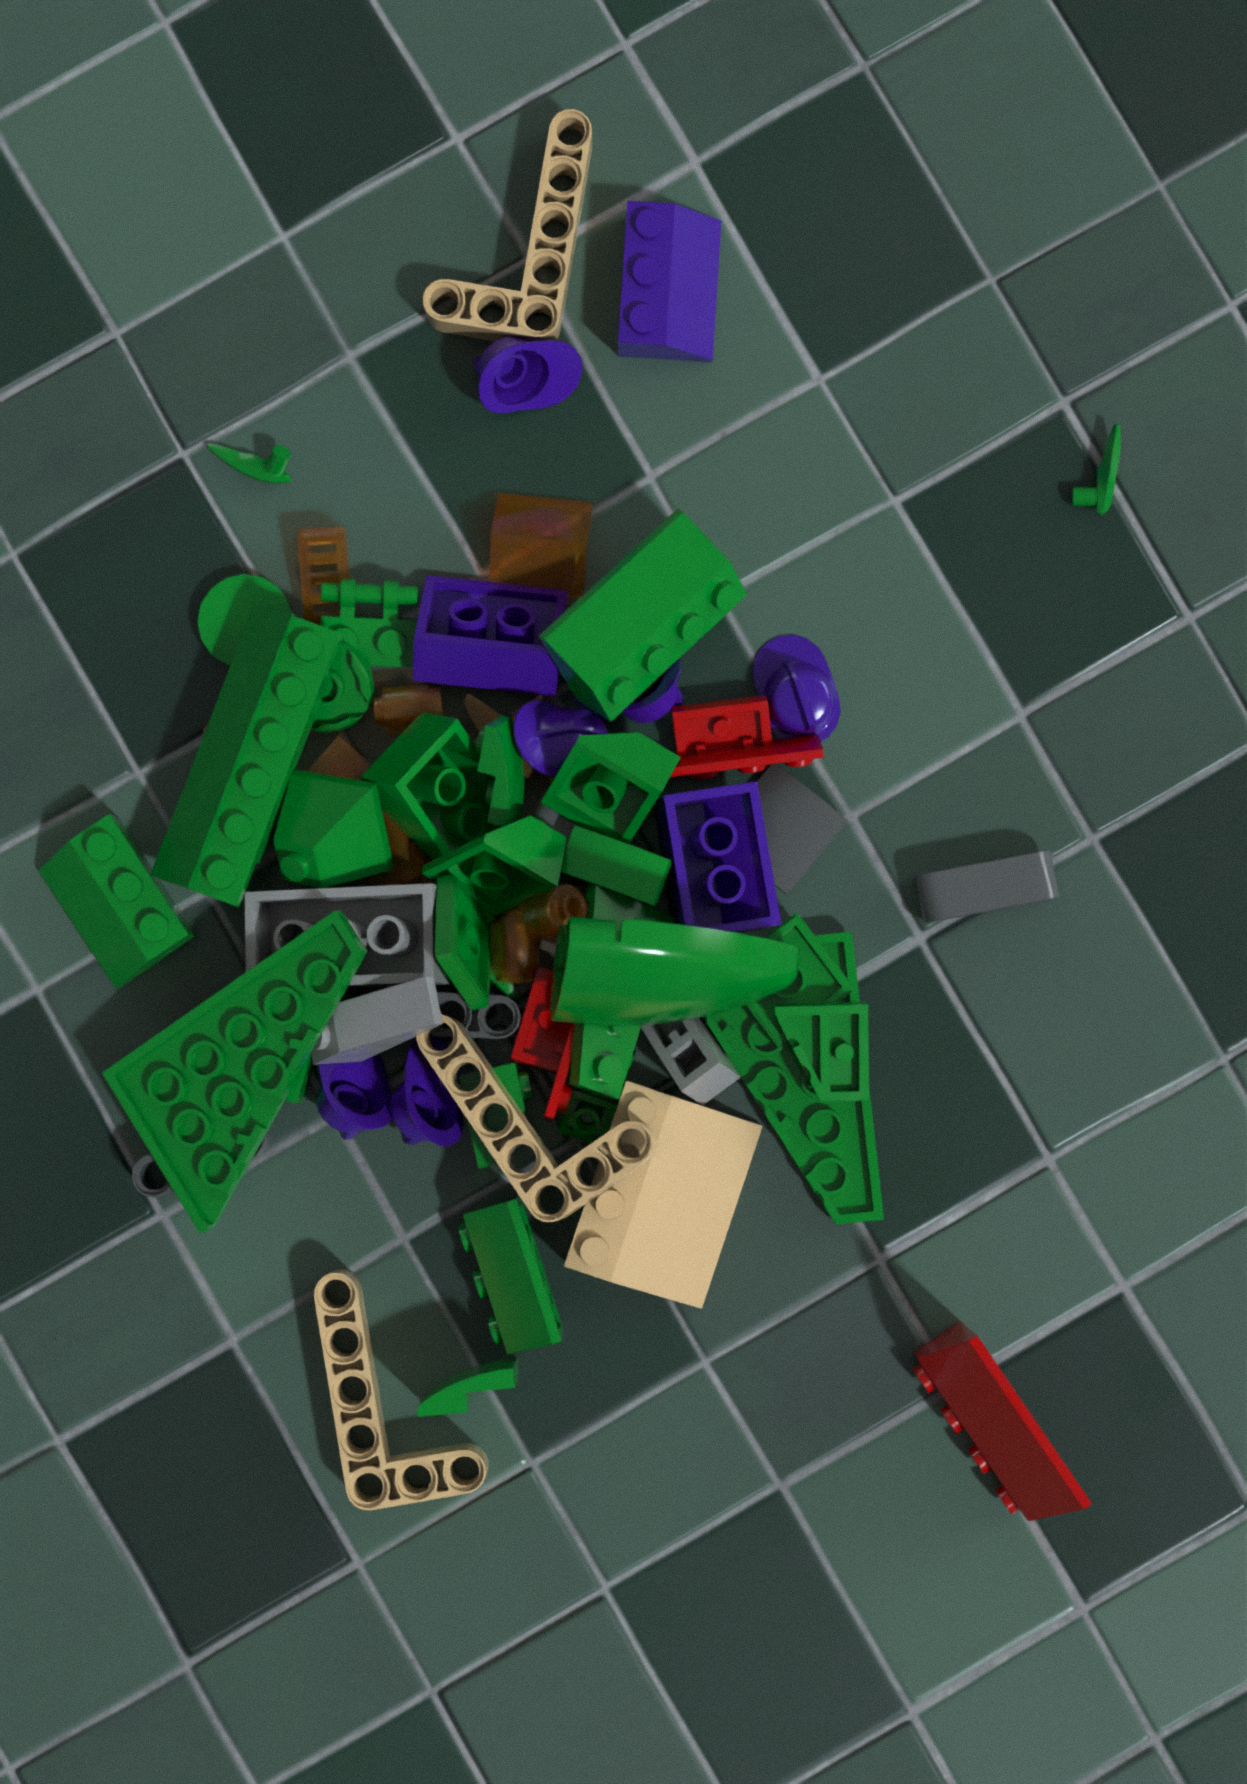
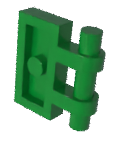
(381, 640)

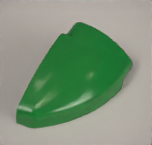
(661, 971)

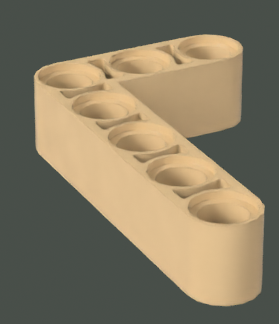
(542, 252)
(519, 1131)
(369, 1412)

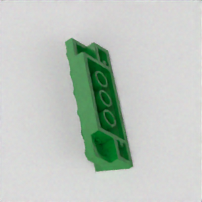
(247, 755)

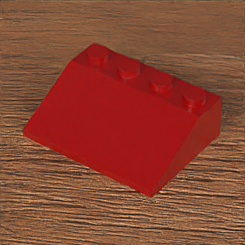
(998, 1424)

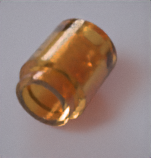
(404, 703)
(545, 912)
(512, 951)

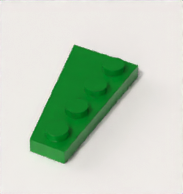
(604, 1053)

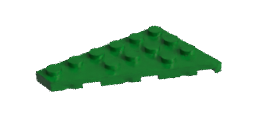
(224, 1069)
(826, 1139)

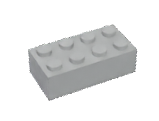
(390, 921)

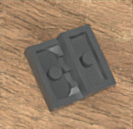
(796, 825)

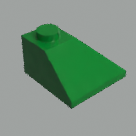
(611, 782)
(330, 831)
(505, 864)

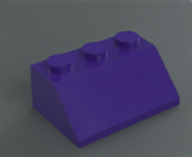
(669, 283)
(486, 635)
(718, 858)

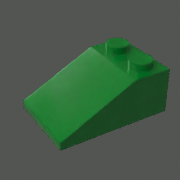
(433, 785)

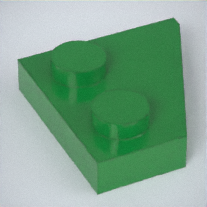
(830, 1046)

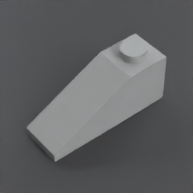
(378, 1022)
(692, 1058)

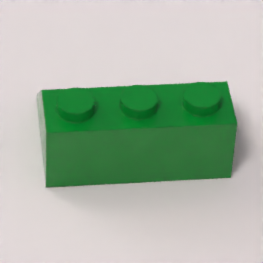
(116, 901)
(511, 1276)

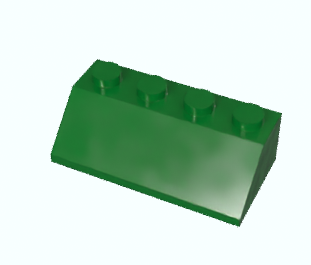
(642, 616)

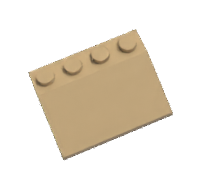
(672, 1214)

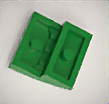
(455, 1393)

